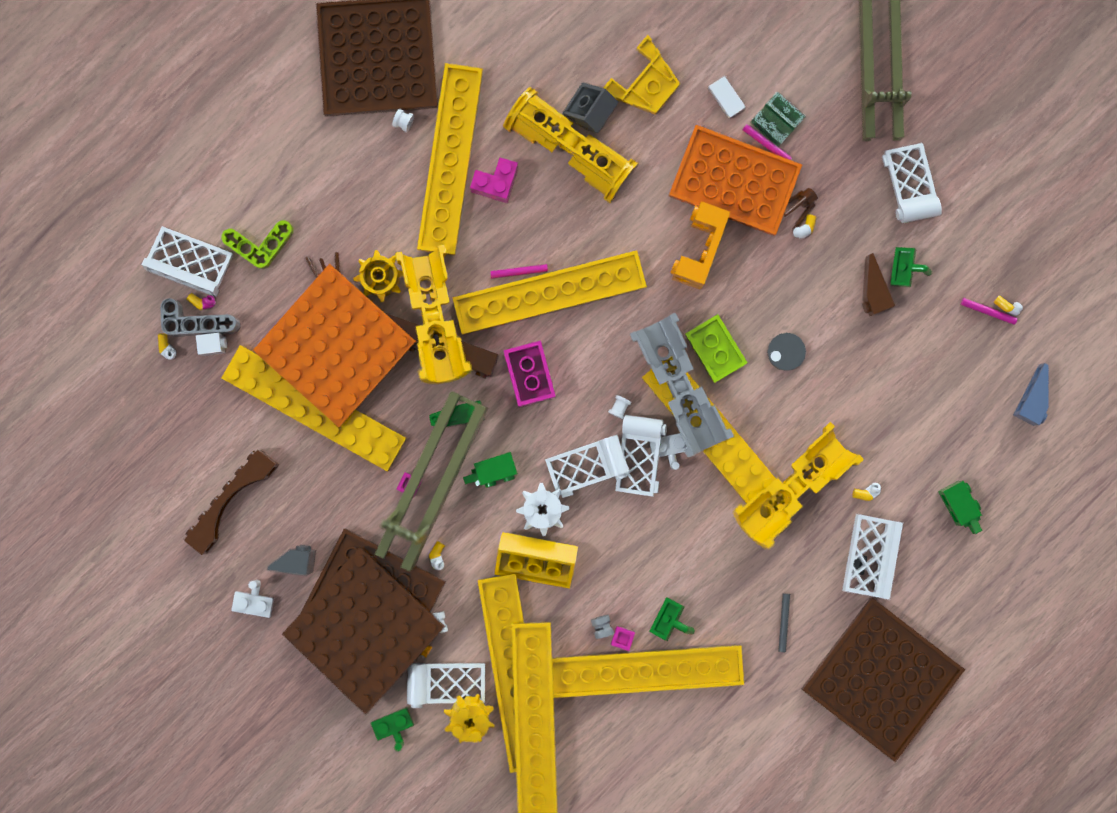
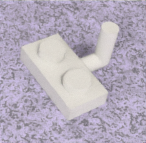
(670, 446)
(253, 603)

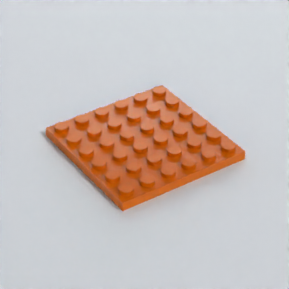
(334, 345)

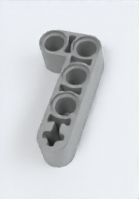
(200, 321)

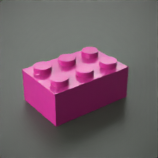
(529, 374)

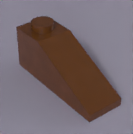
(875, 291)

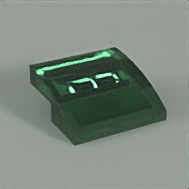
(777, 119)

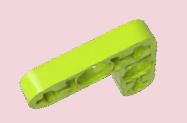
(263, 249)

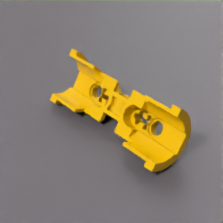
(604, 179)
(433, 269)
(836, 462)

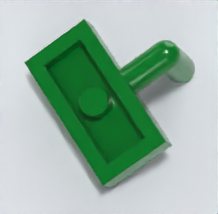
(904, 267)
(668, 620)
(392, 725)

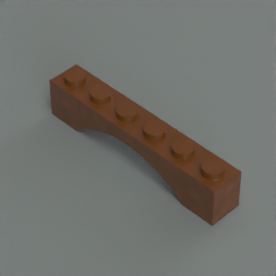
(206, 531)

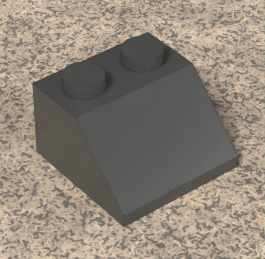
(590, 107)
(295, 561)

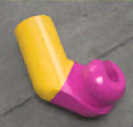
(203, 303)

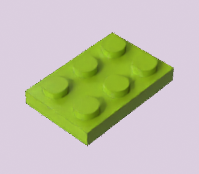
(716, 348)

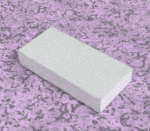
(726, 97)

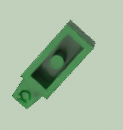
(460, 415)
(492, 470)
(962, 506)

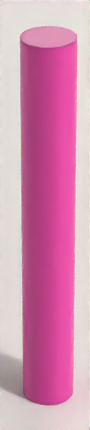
(765, 142)
(519, 271)
(988, 311)

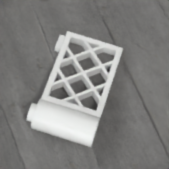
(918, 207)
(645, 430)
(611, 458)
(420, 680)

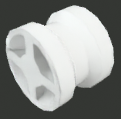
(403, 120)

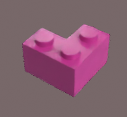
(497, 185)

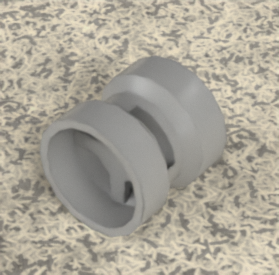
(602, 626)

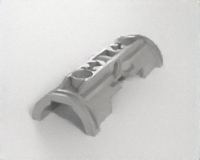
(712, 428)

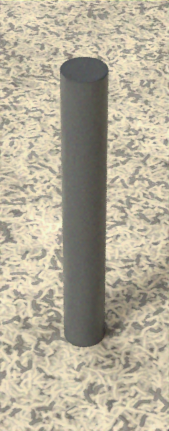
(784, 622)

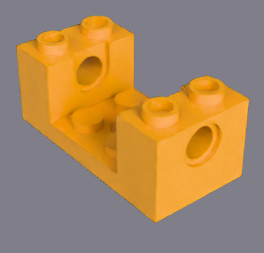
(713, 221)

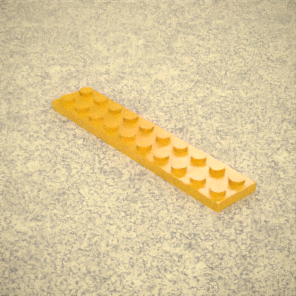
(450, 158)
(549, 292)
(357, 434)
(731, 457)
(500, 610)
(647, 671)
(534, 718)

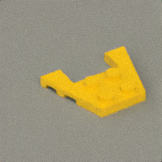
(652, 86)

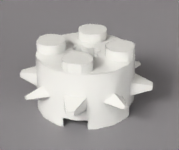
(531, 509)

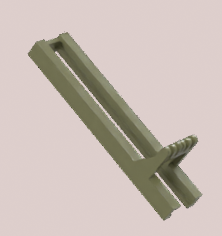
(869, 97)
(393, 522)

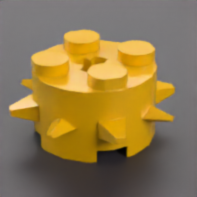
(378, 265)
(472, 729)

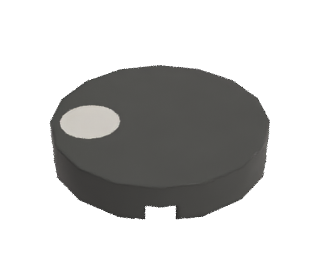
(786, 351)

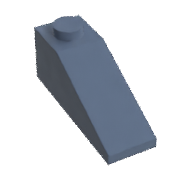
(1035, 399)

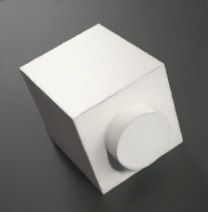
(211, 344)

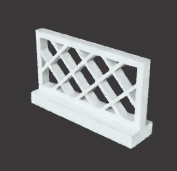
(185, 277)
(886, 563)

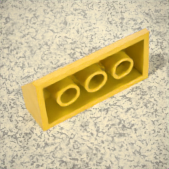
(536, 560)

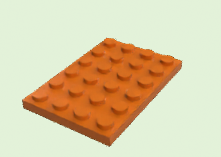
(736, 179)

